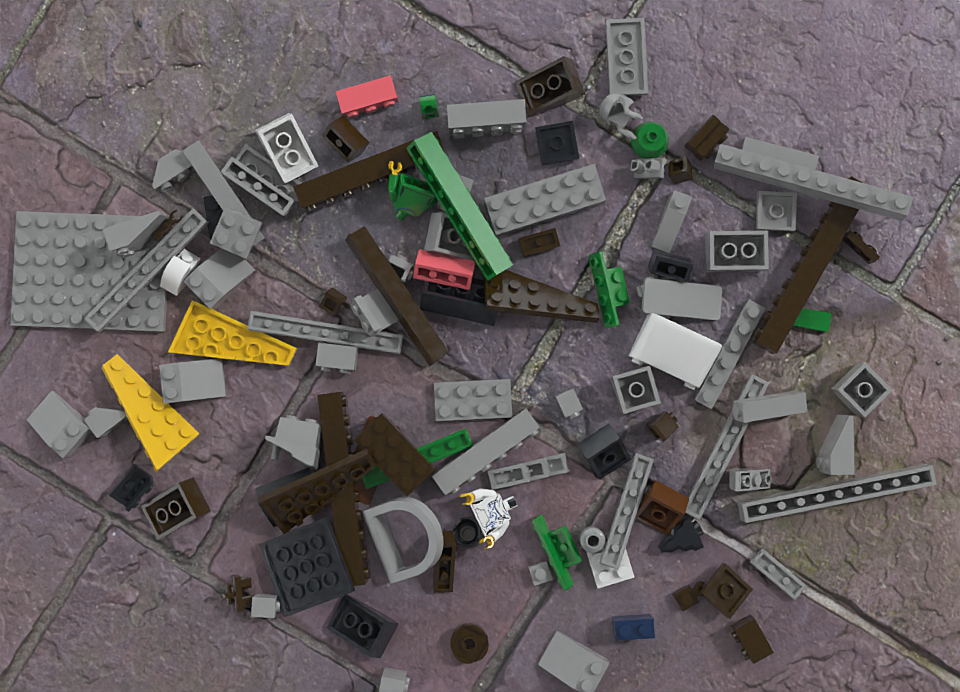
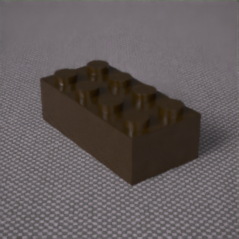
(395, 454)

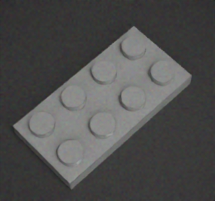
(626, 56)
(473, 400)

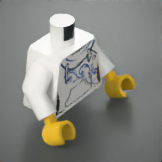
(490, 513)

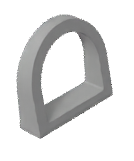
(386, 545)

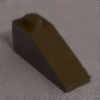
(444, 569)

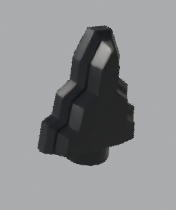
(683, 537)

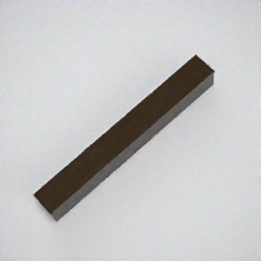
(396, 295)

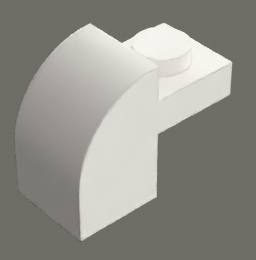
(178, 270)

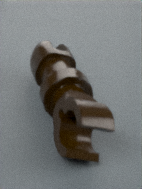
(166, 226)

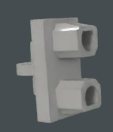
(648, 168)

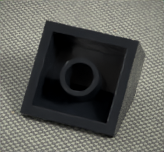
(604, 451)

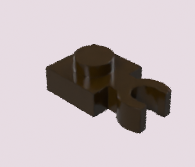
(687, 596)

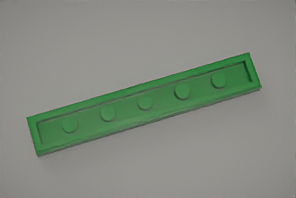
(432, 451)

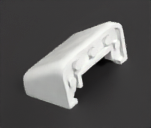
(674, 350)

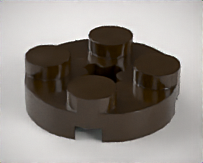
(467, 632)

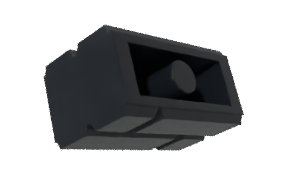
(670, 266)

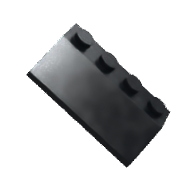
(458, 302)

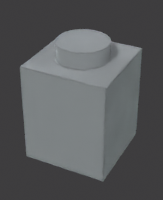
(569, 403)
(265, 606)

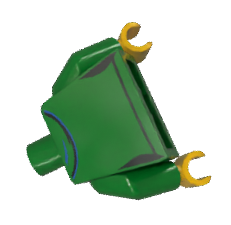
(409, 194)

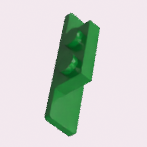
(609, 287)
(559, 548)

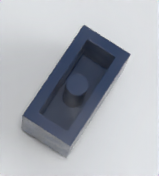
(633, 627)

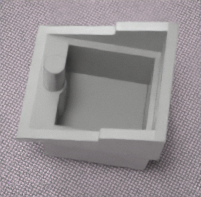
(298, 439)

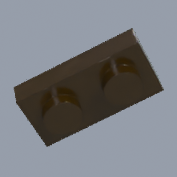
(539, 242)
(856, 243)

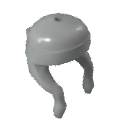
(616, 111)

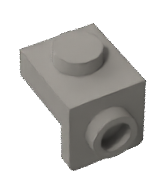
(401, 262)

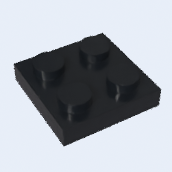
(557, 143)

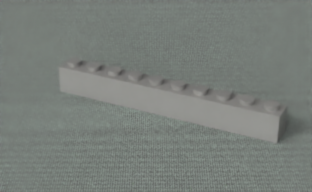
(813, 182)
(836, 493)

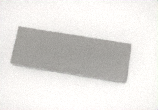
(778, 574)

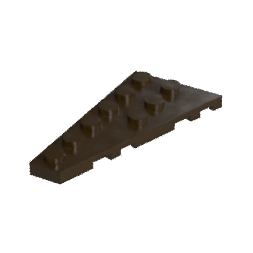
(521, 295)
(311, 493)

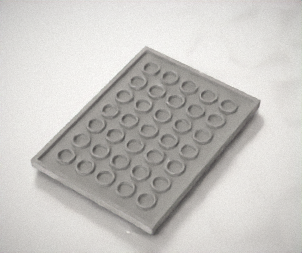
(68, 270)

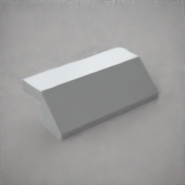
(262, 180)

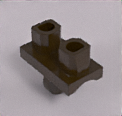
(238, 584)

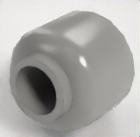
(595, 545)

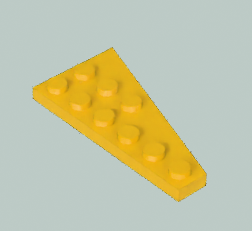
(219, 336)
(154, 423)

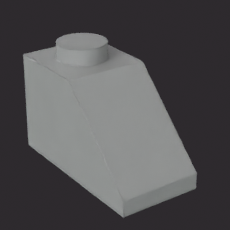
(104, 420)

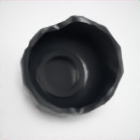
(467, 532)

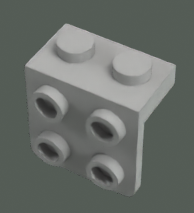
(373, 312)

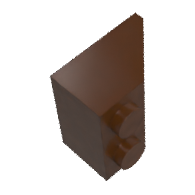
(662, 507)

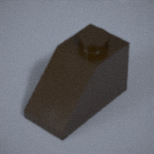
(663, 425)

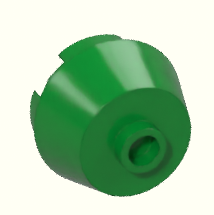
(651, 140)

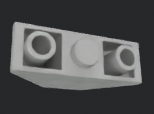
(170, 169)
(749, 479)

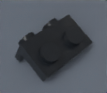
(132, 487)

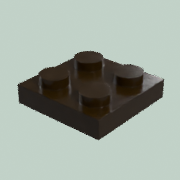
(726, 590)

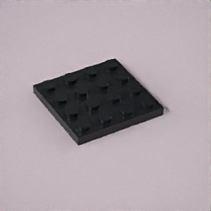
(307, 567)

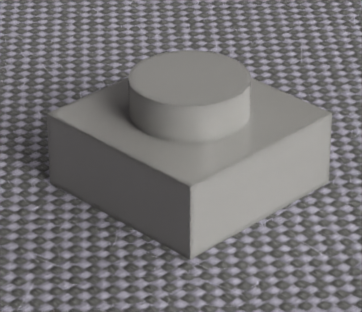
(540, 573)

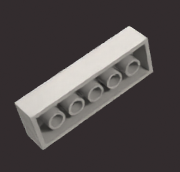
(544, 200)

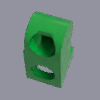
(428, 106)

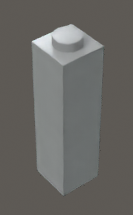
(769, 406)

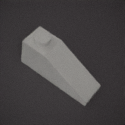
(671, 221)

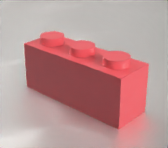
(367, 97)
(444, 269)

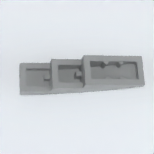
(528, 471)

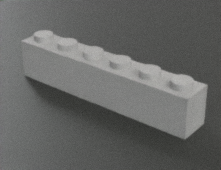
(485, 451)

